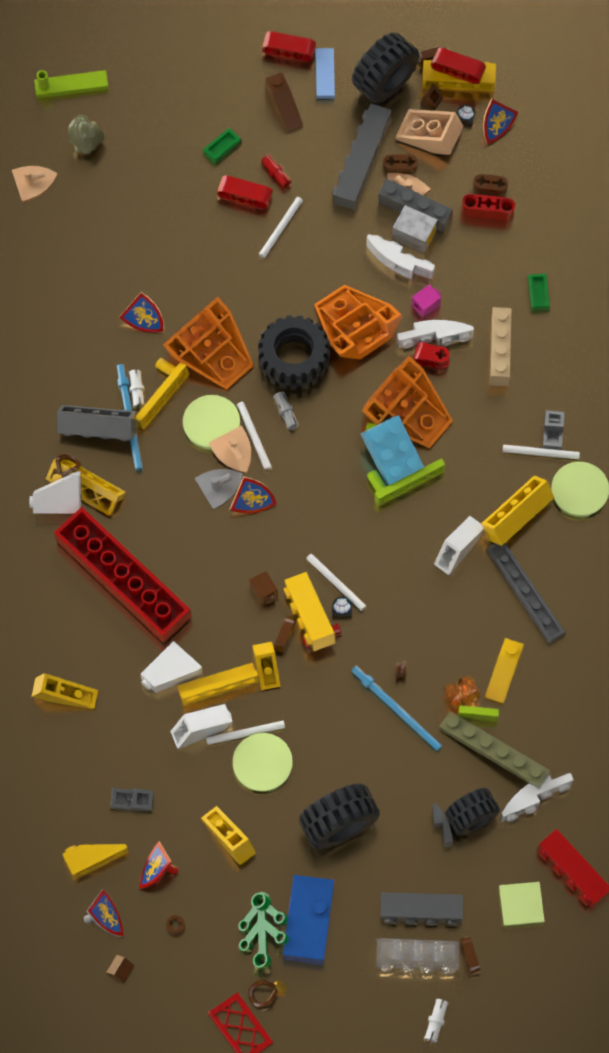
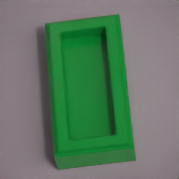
(222, 145)
(538, 292)

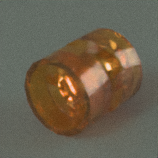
(462, 691)

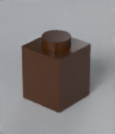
(263, 588)

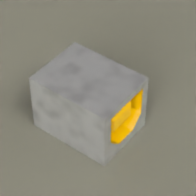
(414, 229)

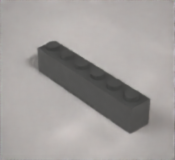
(362, 156)

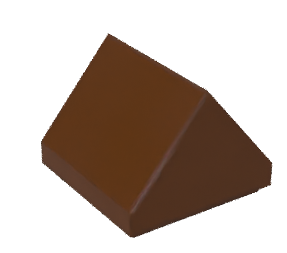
(432, 97)
(120, 968)

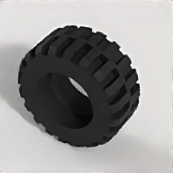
(385, 67)
(291, 330)
(339, 816)

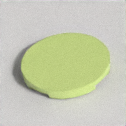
(209, 419)
(580, 489)
(262, 762)

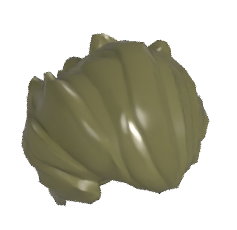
(85, 134)

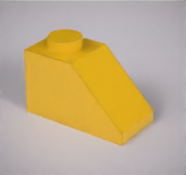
(266, 665)

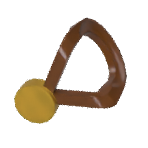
(59, 475)
(279, 987)

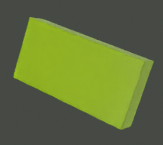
(478, 713)

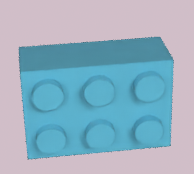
(392, 450)

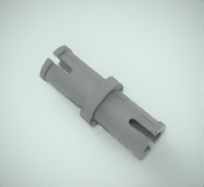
(286, 410)

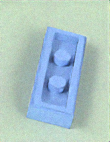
(325, 73)

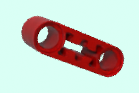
(289, 46)
(458, 66)
(244, 192)
(488, 201)

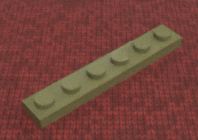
(494, 750)

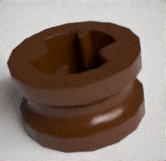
(400, 669)
(170, 928)

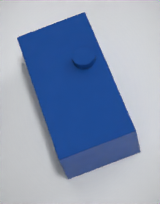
(308, 919)

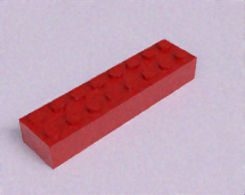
(122, 575)

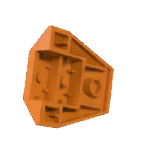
(356, 321)
(212, 346)
(412, 398)

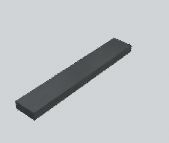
(526, 592)

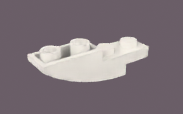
(392, 256)
(442, 331)
(528, 797)

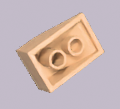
(430, 130)

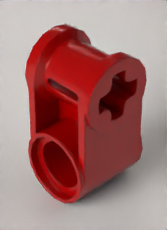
(430, 356)

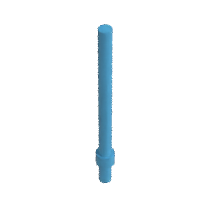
(123, 383)
(368, 682)

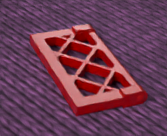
(247, 1012)

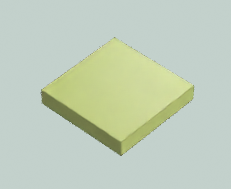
(521, 904)

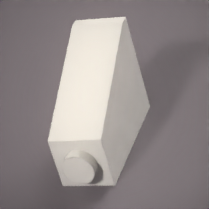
(58, 496)
(458, 545)
(170, 669)
(200, 724)

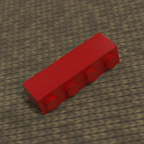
(574, 868)

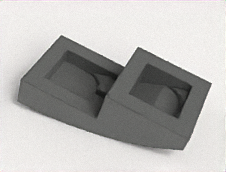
(553, 430)
(131, 799)
(441, 821)

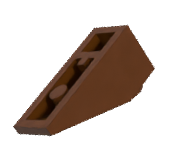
(283, 102)

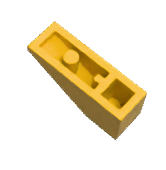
(504, 671)
(64, 692)
(229, 835)
(90, 857)

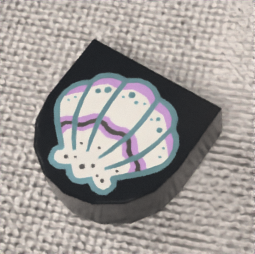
(466, 114)
(341, 607)

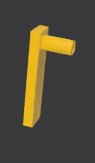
(176, 377)

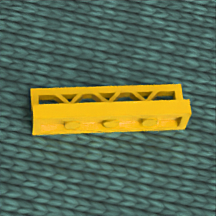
(93, 482)
(218, 684)

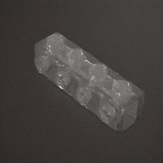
(417, 955)

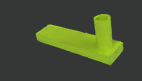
(69, 84)
(387, 493)

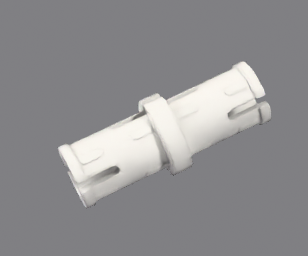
(136, 389)
(436, 1020)

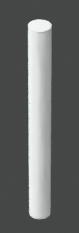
(281, 226)
(254, 436)
(541, 452)
(336, 582)
(245, 732)

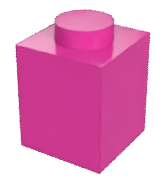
(426, 300)

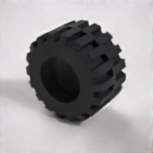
(472, 811)

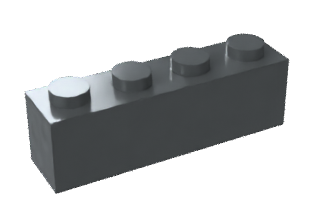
(397, 196)
(96, 422)
(421, 908)

